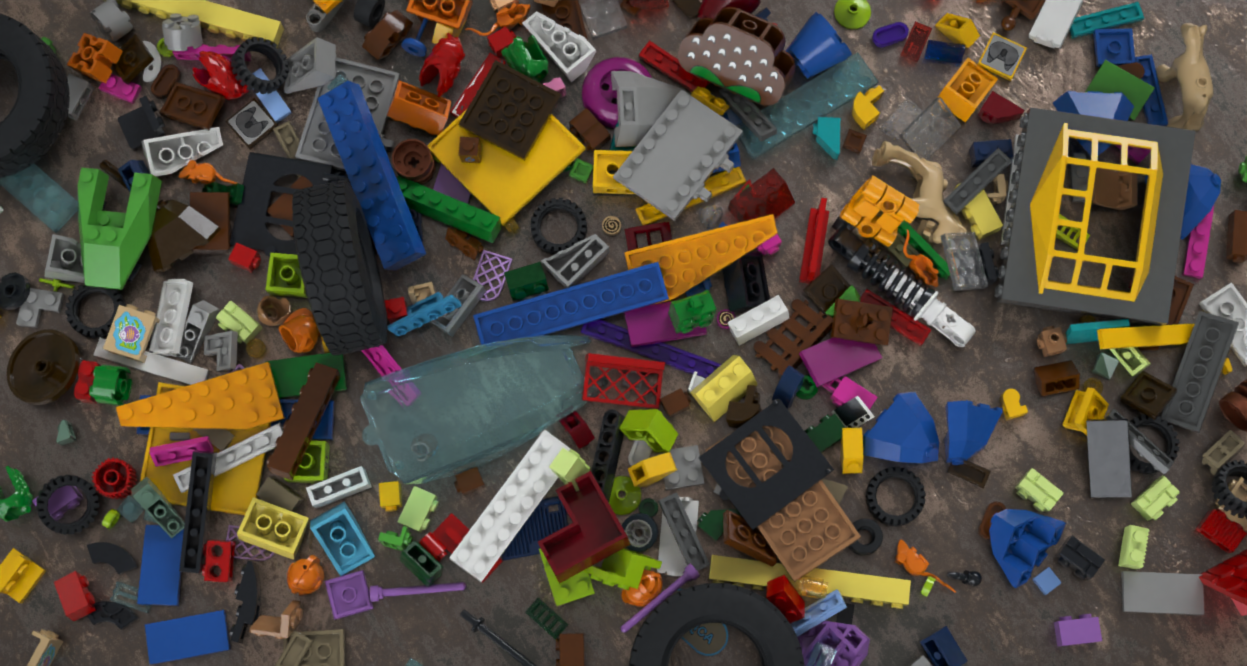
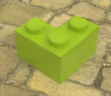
(650, 427)

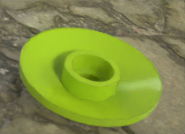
(852, 19)
(630, 502)

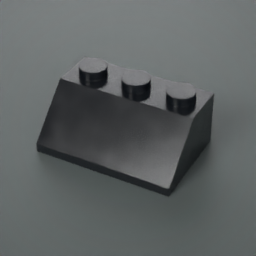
(746, 283)

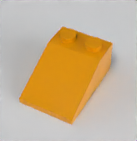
(967, 89)

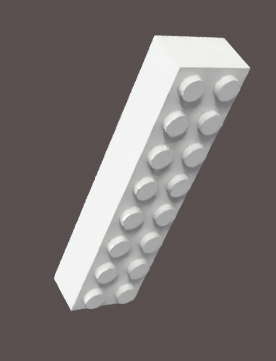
(509, 508)

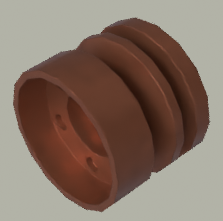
(413, 151)
(1235, 406)

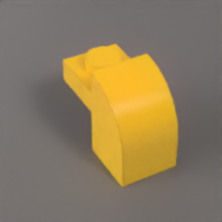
(863, 110)

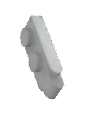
(1078, 176)

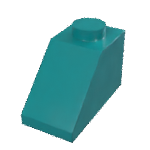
(828, 135)

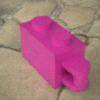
(848, 390)

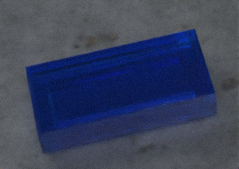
(944, 51)

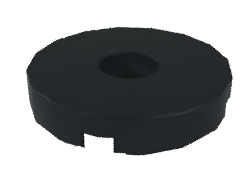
(20, 293)

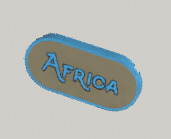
(707, 638)

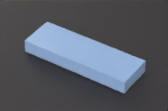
(273, 102)
(819, 612)

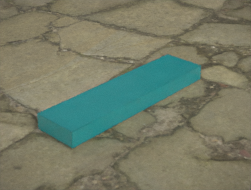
(1106, 19)

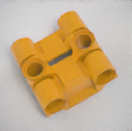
(869, 200)

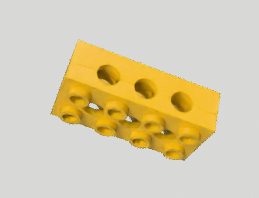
(603, 163)

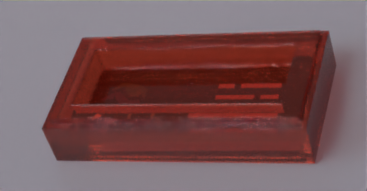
(916, 41)

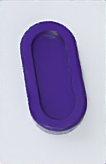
(890, 34)

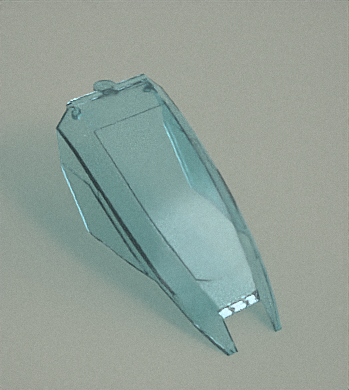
(472, 404)

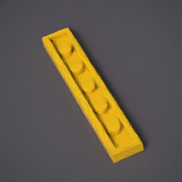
(715, 184)
(1144, 336)

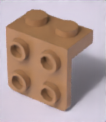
(1115, 189)
(281, 626)

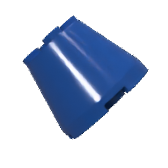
(817, 47)

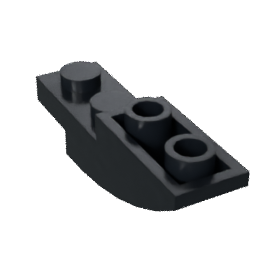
(250, 593)

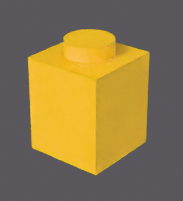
(390, 495)

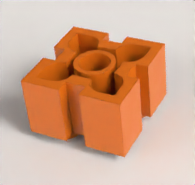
(94, 58)

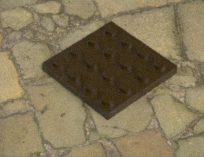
(510, 110)

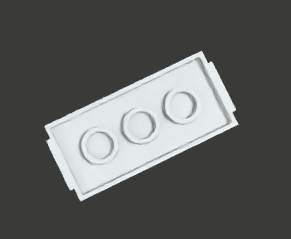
(1054, 22)
(172, 315)
(669, 552)

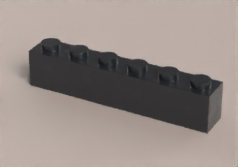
(198, 511)

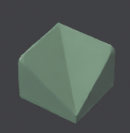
(1105, 365)
(65, 433)

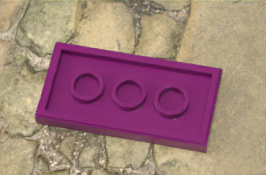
(653, 325)
(837, 358)

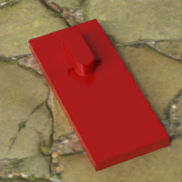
(451, 534)

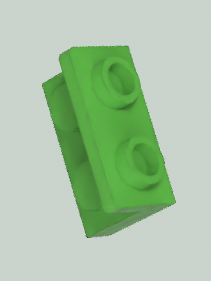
(392, 540)

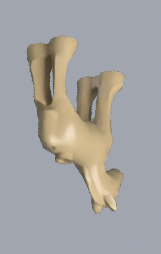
(1193, 78)
(928, 189)

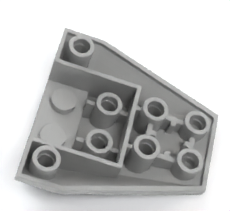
(639, 104)

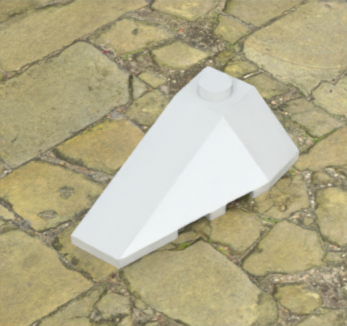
(567, 49)
(174, 151)

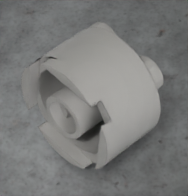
(111, 20)
(182, 32)

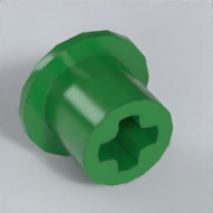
(808, 388)

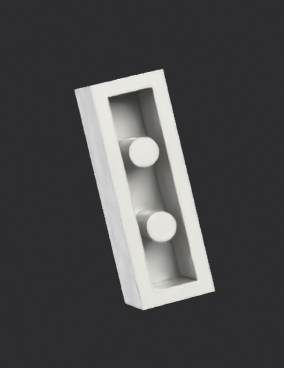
(758, 320)
(338, 487)

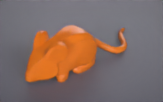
(508, 18)
(201, 173)
(921, 266)
(914, 563)

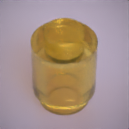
(813, 587)

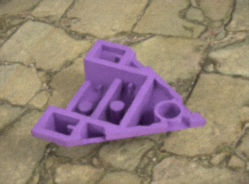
(845, 638)

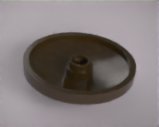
(43, 367)

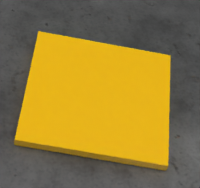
(502, 179)
(231, 489)

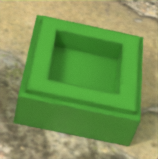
(581, 170)

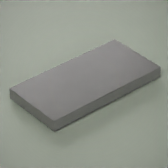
(1162, 593)

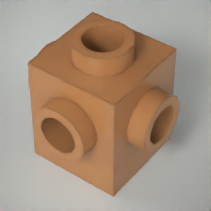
(1052, 341)

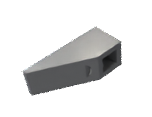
(196, 328)

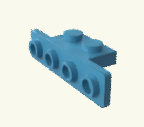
(424, 312)

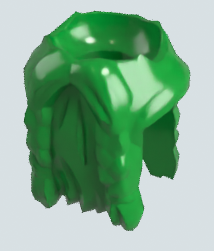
(526, 58)
(20, 500)

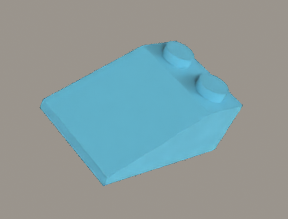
(341, 538)

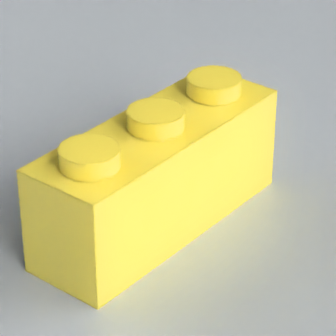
(982, 216)

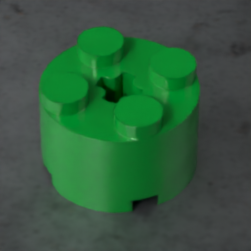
(111, 384)

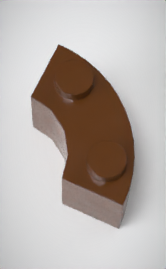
(387, 34)

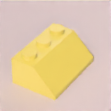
(724, 385)
(273, 528)

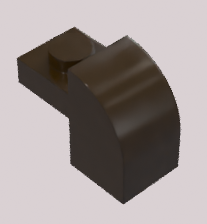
(740, 412)

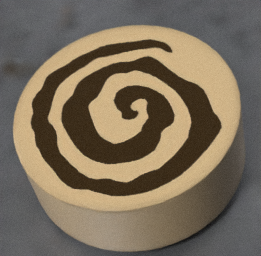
(611, 225)

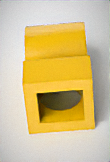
(1010, 404)

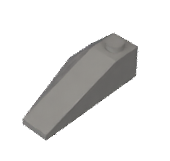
(64, 260)

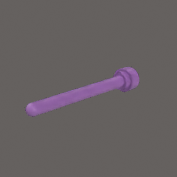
(688, 575)
(378, 593)

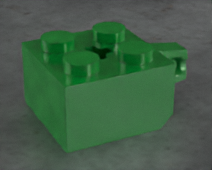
(692, 312)

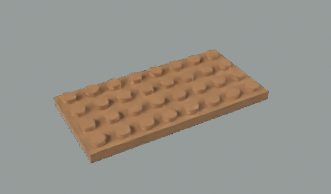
(808, 527)

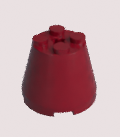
(710, 8)

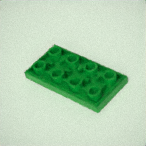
(292, 373)

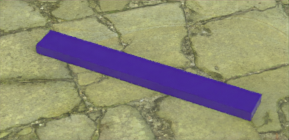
(659, 352)

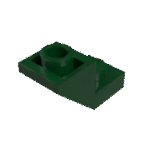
(235, 191)

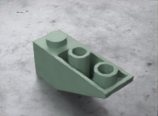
(158, 507)

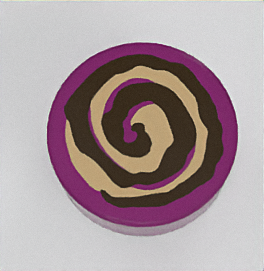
(724, 317)

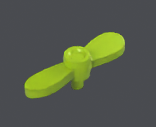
(56, 283)

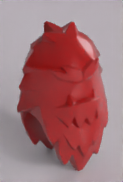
(443, 59)
(218, 76)

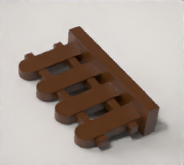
(803, 334)

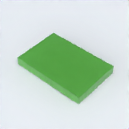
(1114, 79)

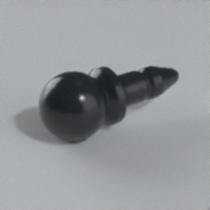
(972, 578)

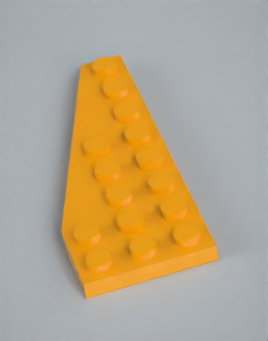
(699, 256)
(224, 402)

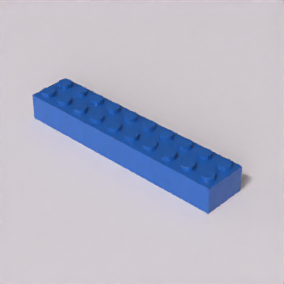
(371, 176)

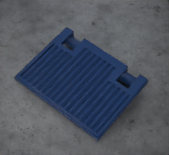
(537, 527)

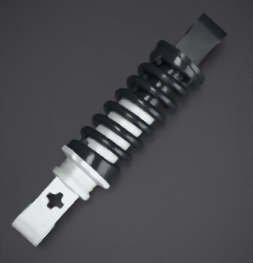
(921, 300)

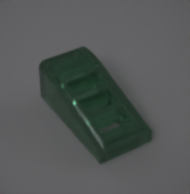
(534, 606)

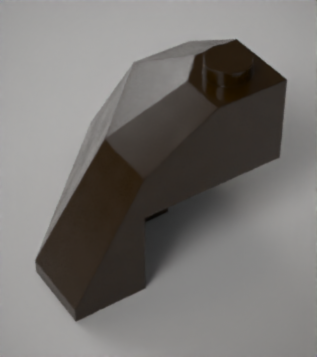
(176, 232)

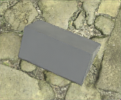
(469, 294)

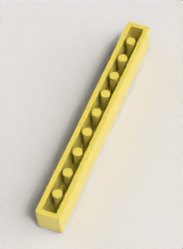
(213, 17)
(850, 585)

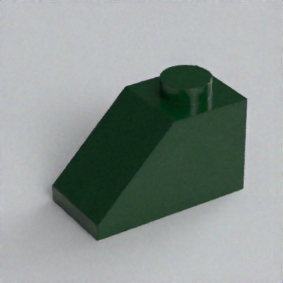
(712, 523)

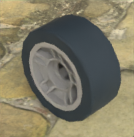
(649, 529)

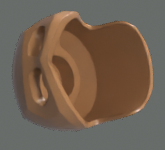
(277, 309)

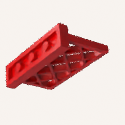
(814, 243)
(628, 364)

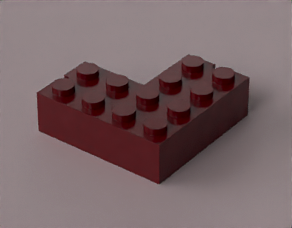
(590, 536)

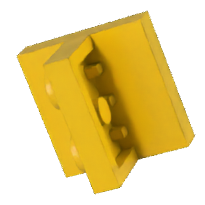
(1083, 407)
(19, 575)

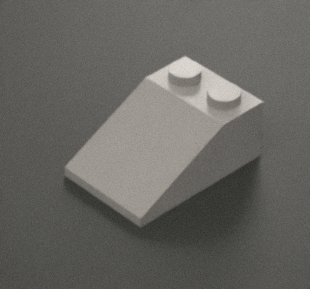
(311, 66)

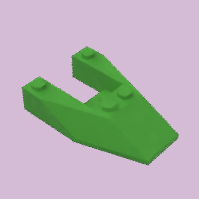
(114, 239)

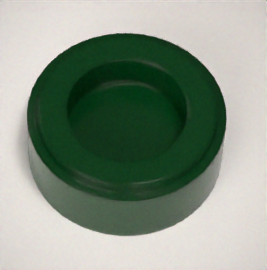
(649, 507)

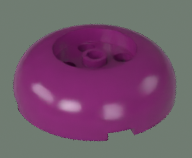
(600, 101)

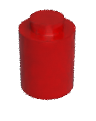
(434, 546)

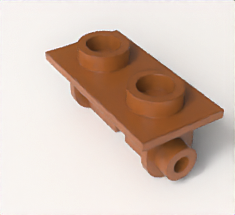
(458, 239)

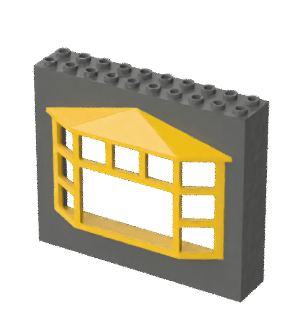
(1036, 211)

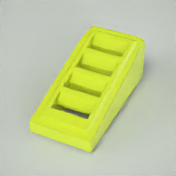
(1066, 238)

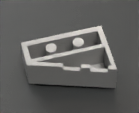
(577, 261)

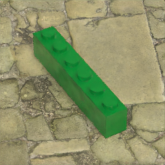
(450, 210)

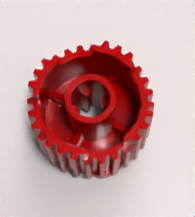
(111, 469)

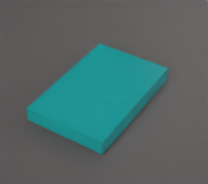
(1088, 331)

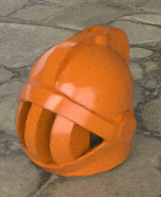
(300, 331)
(305, 576)
(648, 589)

